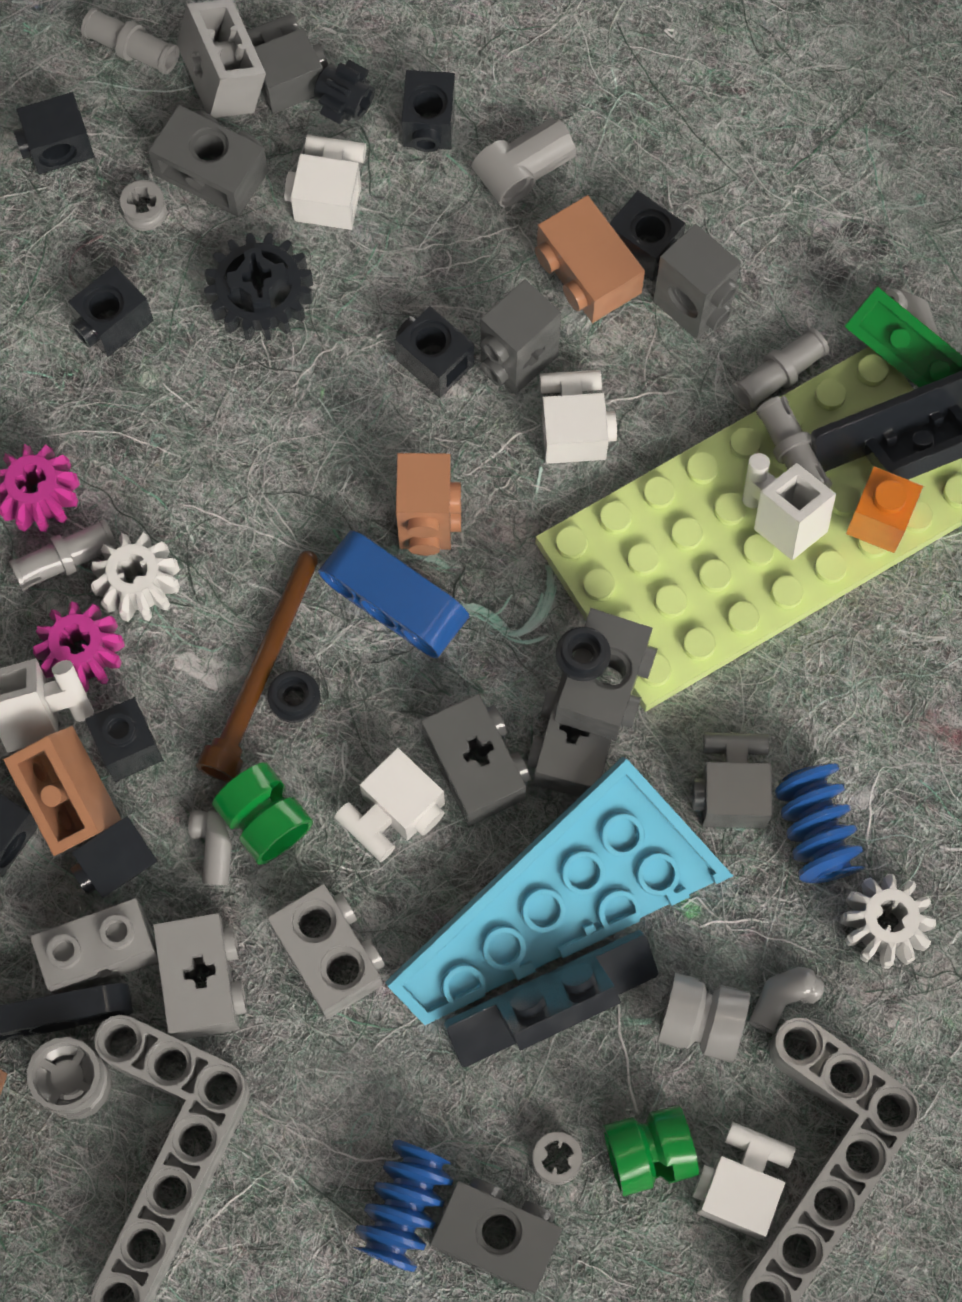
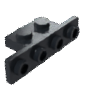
(901, 434)
(552, 1000)

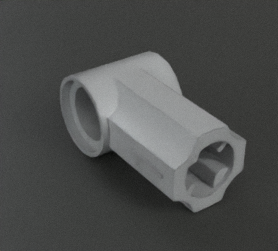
(514, 167)

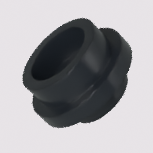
(583, 638)
(293, 681)

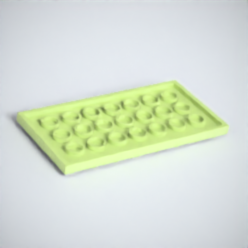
(685, 549)

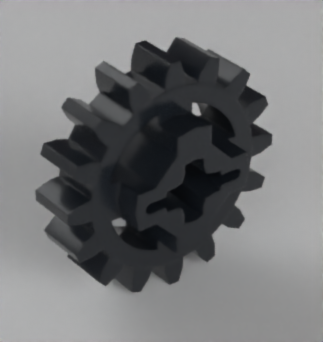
(234, 281)

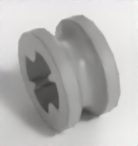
(141, 190)
(540, 1155)

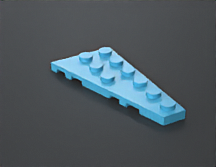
(578, 882)

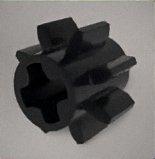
(344, 91)

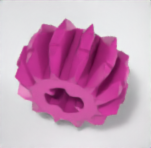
(53, 493)
(67, 630)

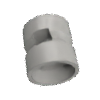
(703, 1017)
(69, 1078)

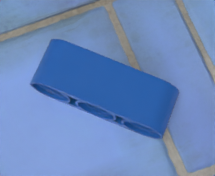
(393, 594)

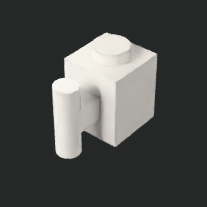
(326, 186)
(575, 423)
(790, 509)
(32, 704)
(398, 797)
(740, 1192)

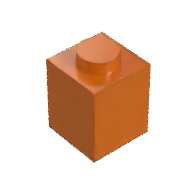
(884, 509)

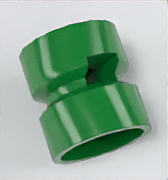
(262, 813)
(651, 1150)

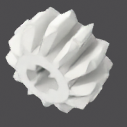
(126, 563)
(905, 935)

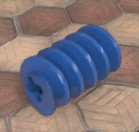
(818, 824)
(403, 1205)

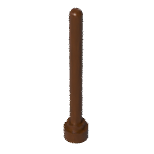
(222, 757)

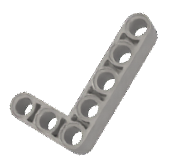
(172, 1160)
(834, 1173)

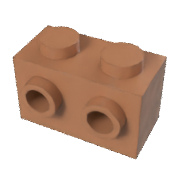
(588, 259)
(426, 502)
(62, 790)

